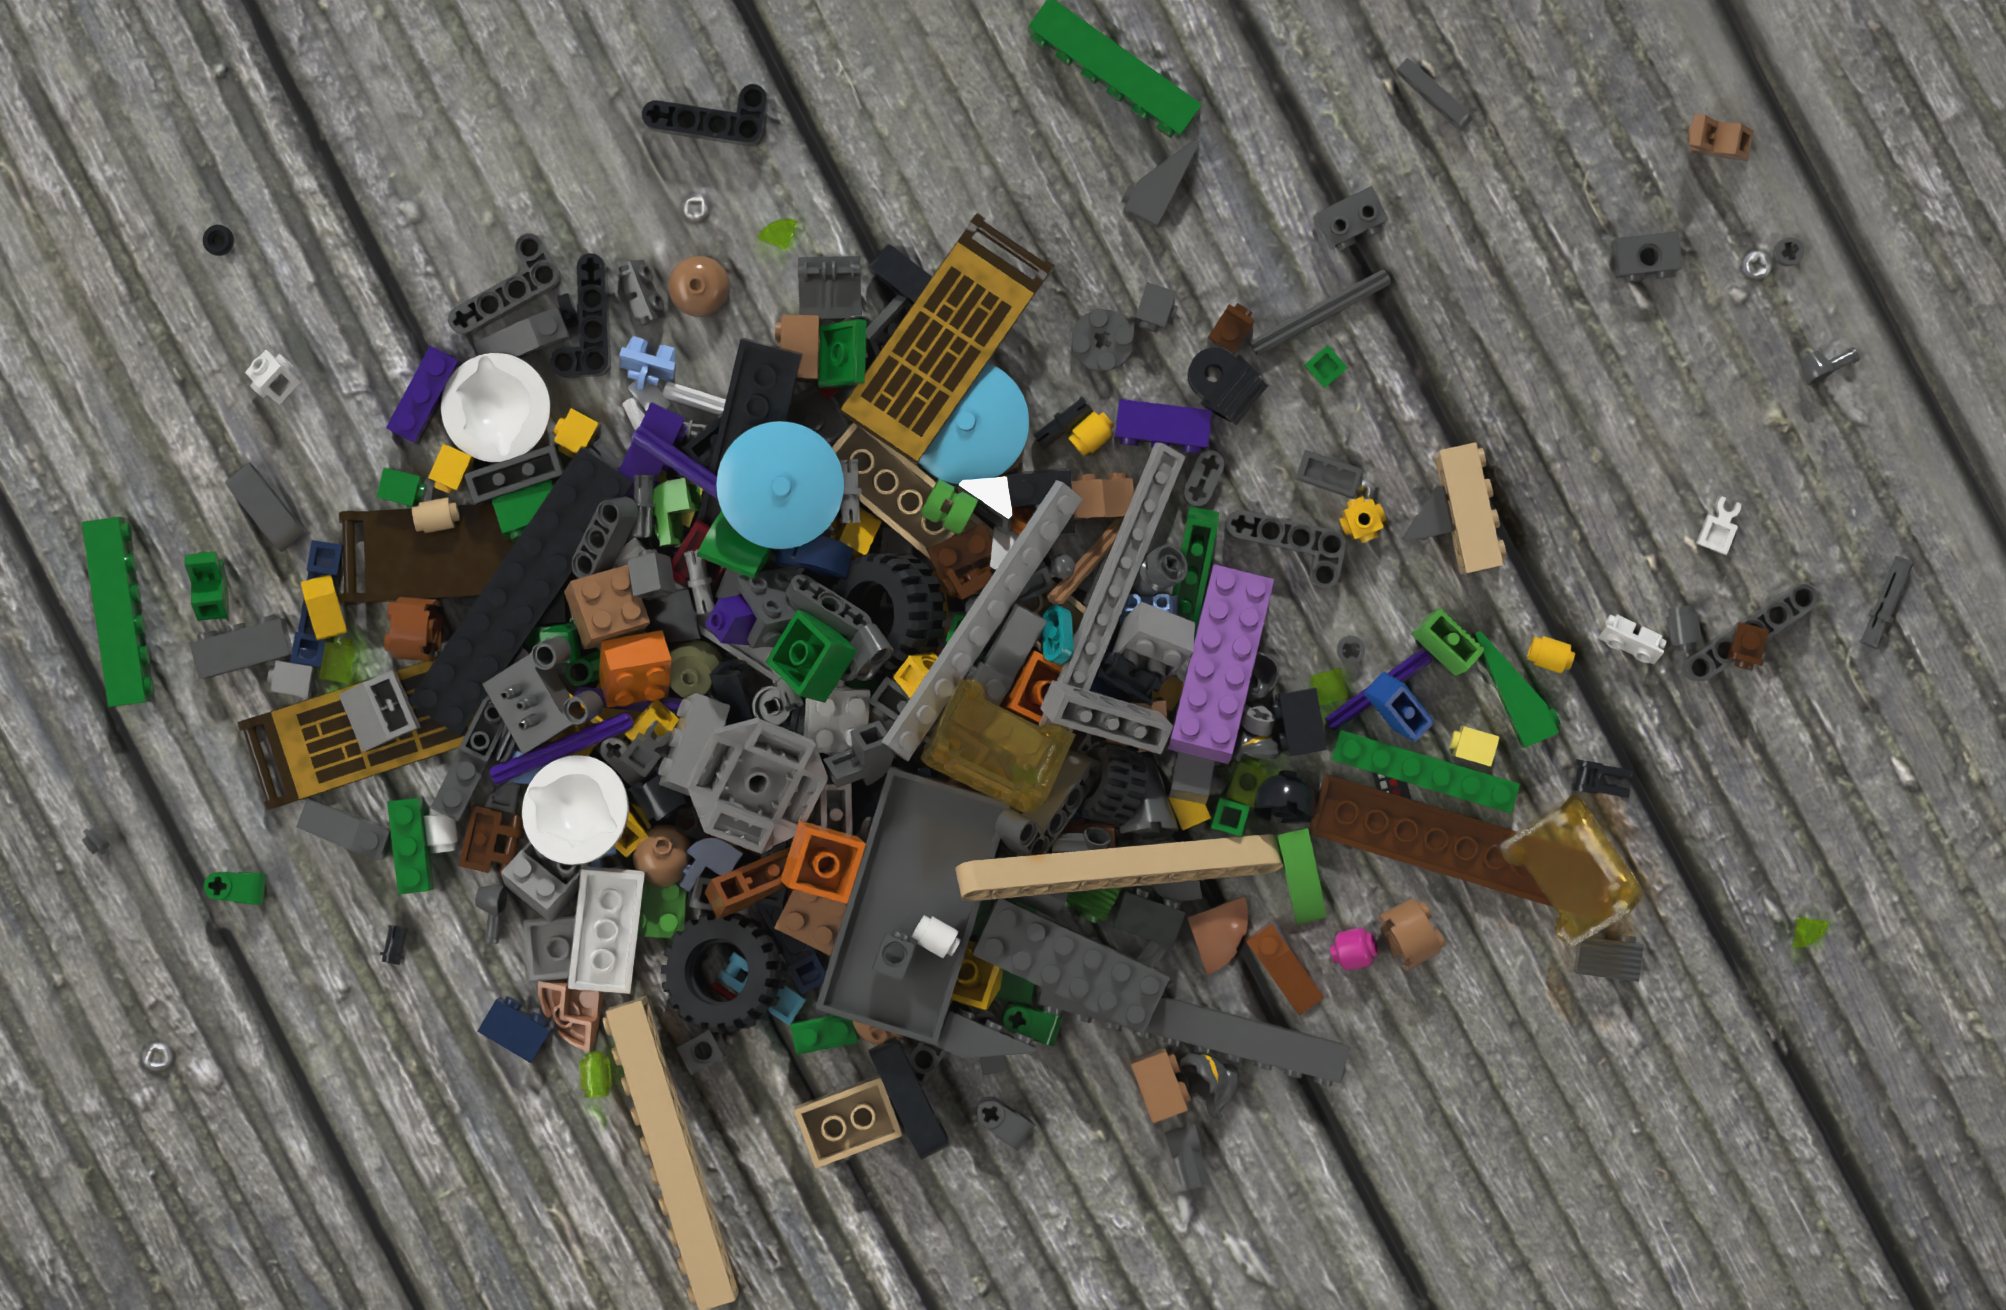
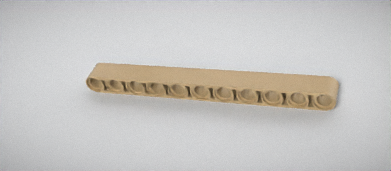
(1118, 867)

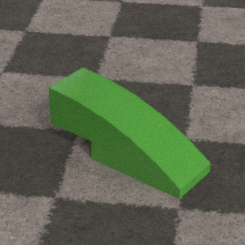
(1301, 875)

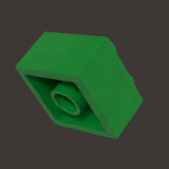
(811, 656)

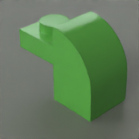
(673, 500)

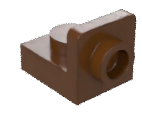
(1232, 327)
(972, 582)
(1748, 646)

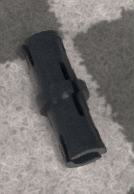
(1063, 423)

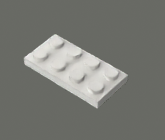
(605, 929)

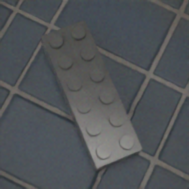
(1070, 964)

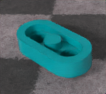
(1057, 635)

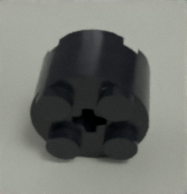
(655, 802)

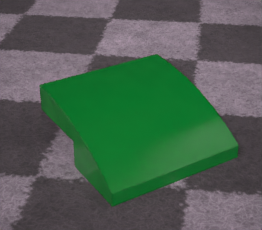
(731, 550)

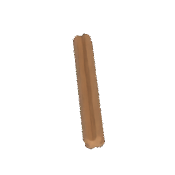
(1086, 564)

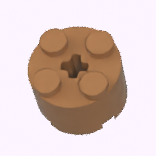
(1410, 933)

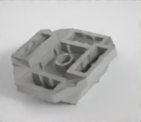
(762, 811)

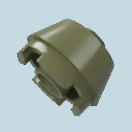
(691, 667)

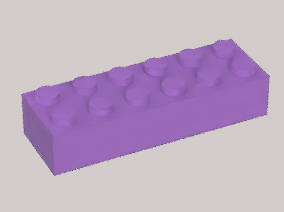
(1221, 664)

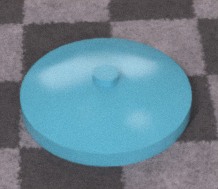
(982, 432)
(780, 485)

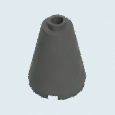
(1155, 814)

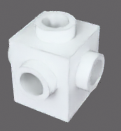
(272, 376)

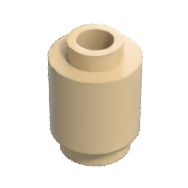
(435, 515)

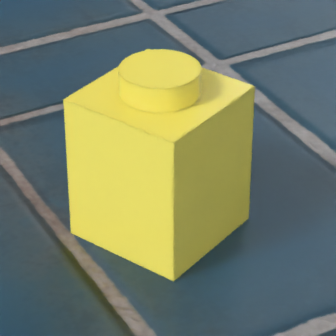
(1474, 745)

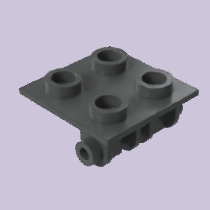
(830, 286)

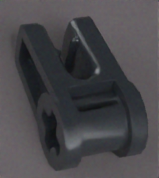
(1589, 776)

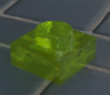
(1329, 686)

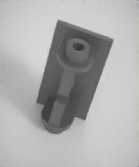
(638, 278)

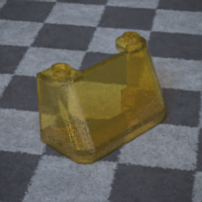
(996, 749)
(1575, 869)

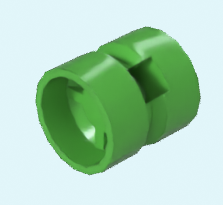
(959, 511)

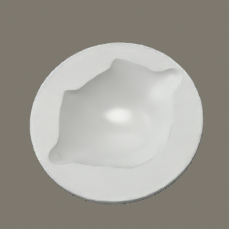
(495, 407)
(575, 810)

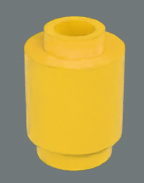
(1092, 433)
(1550, 654)

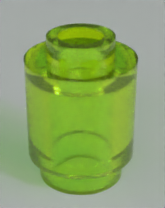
(595, 1074)

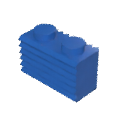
(1399, 707)

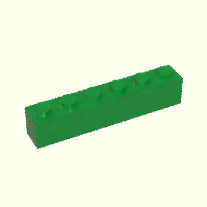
(1114, 68)
(117, 611)
(1424, 771)

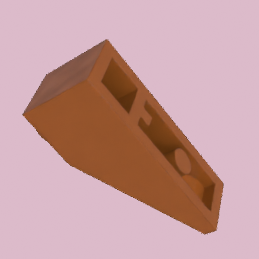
(747, 884)
(1284, 968)

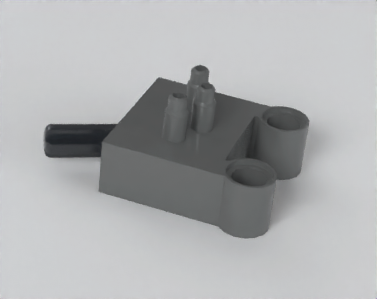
(536, 701)

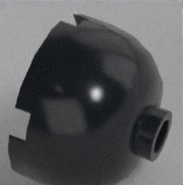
(1285, 798)

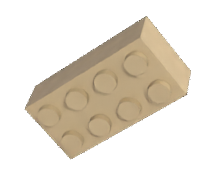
(1469, 508)

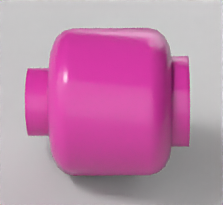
(1354, 949)

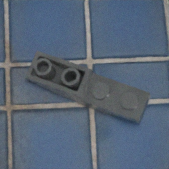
(470, 761)

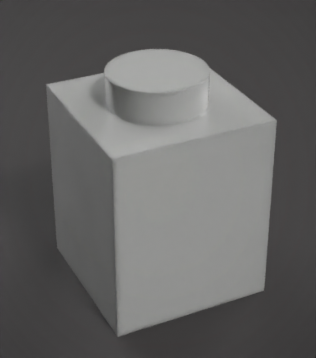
(292, 678)

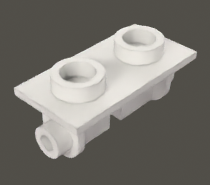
(1619, 635)

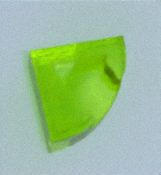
(778, 233)
(1808, 931)

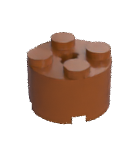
(414, 629)

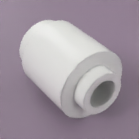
(440, 832)
(936, 936)

